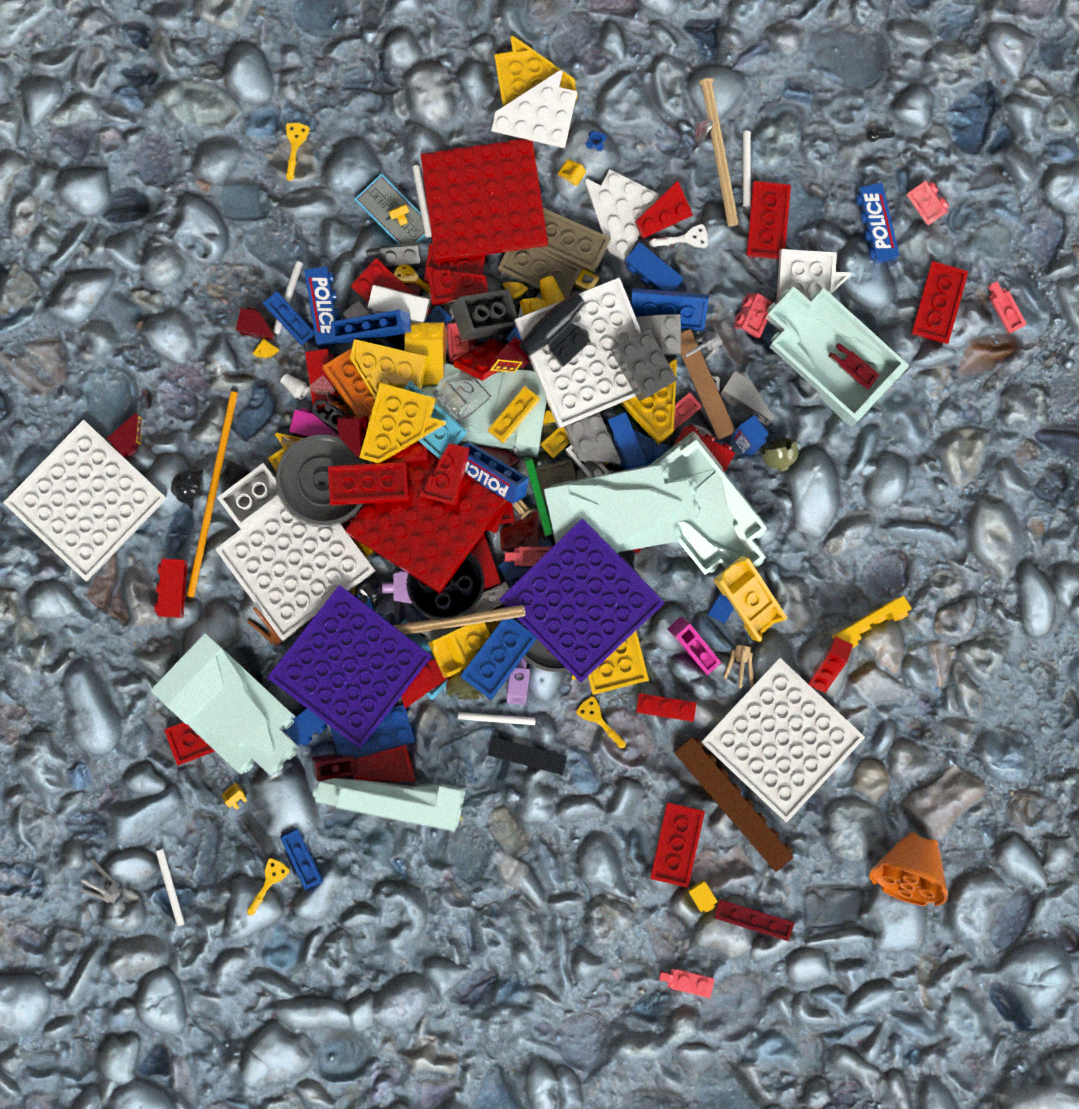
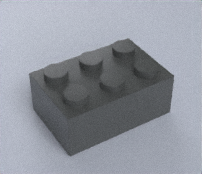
(484, 314)
(644, 365)

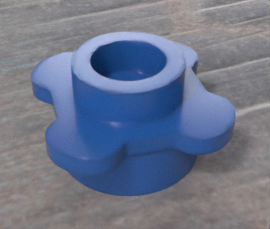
(596, 145)

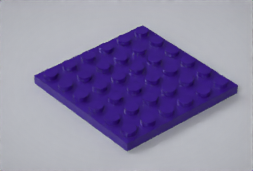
(582, 600)
(349, 666)

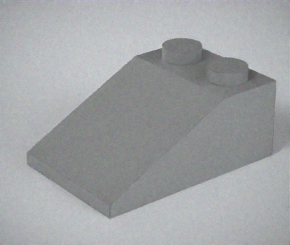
(665, 330)
(744, 396)

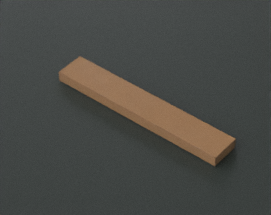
(706, 387)

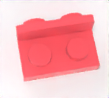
(928, 202)
(753, 314)
(456, 345)

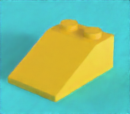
(431, 341)

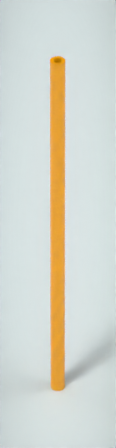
(212, 494)

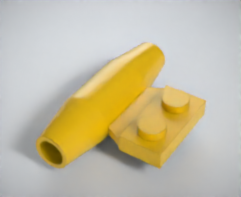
(549, 293)

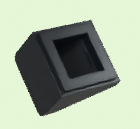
(234, 473)

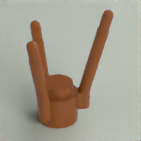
(273, 636)

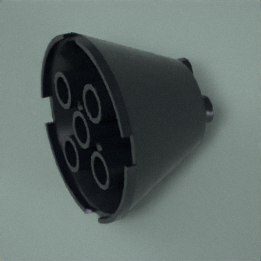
(456, 598)

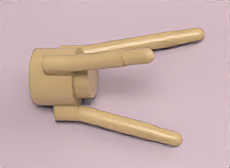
(742, 654)

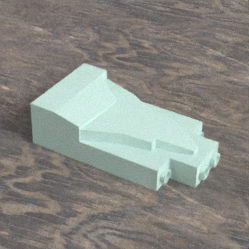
(812, 332)
(503, 389)
(625, 506)
(726, 518)
(228, 708)
(423, 804)

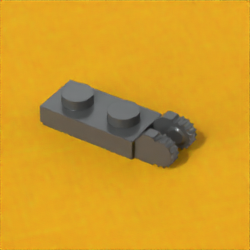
(396, 254)

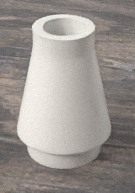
(295, 386)

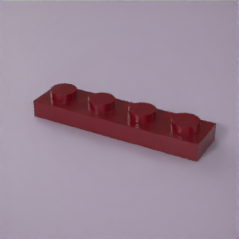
(754, 920)

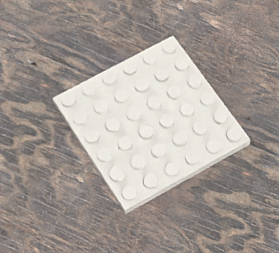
(593, 376)
(85, 500)
(292, 566)
(782, 739)

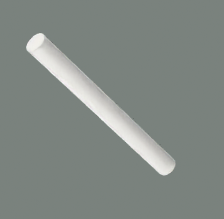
(746, 169)
(422, 200)
(289, 291)
(496, 718)
(170, 887)

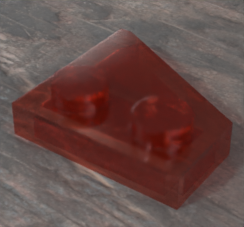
(521, 534)

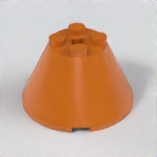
(912, 872)

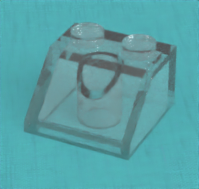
(461, 395)
(510, 870)

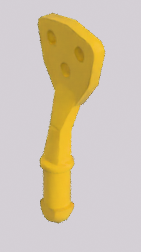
(295, 143)
(412, 278)
(596, 717)
(269, 880)

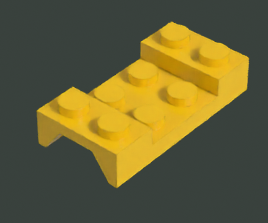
(749, 597)
(895, 610)
(459, 647)

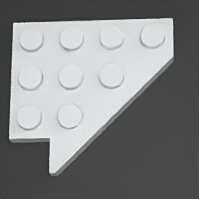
(539, 114)
(617, 206)
(808, 272)

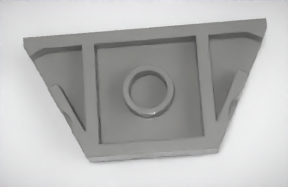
(591, 440)

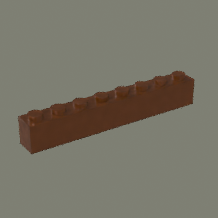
(732, 803)

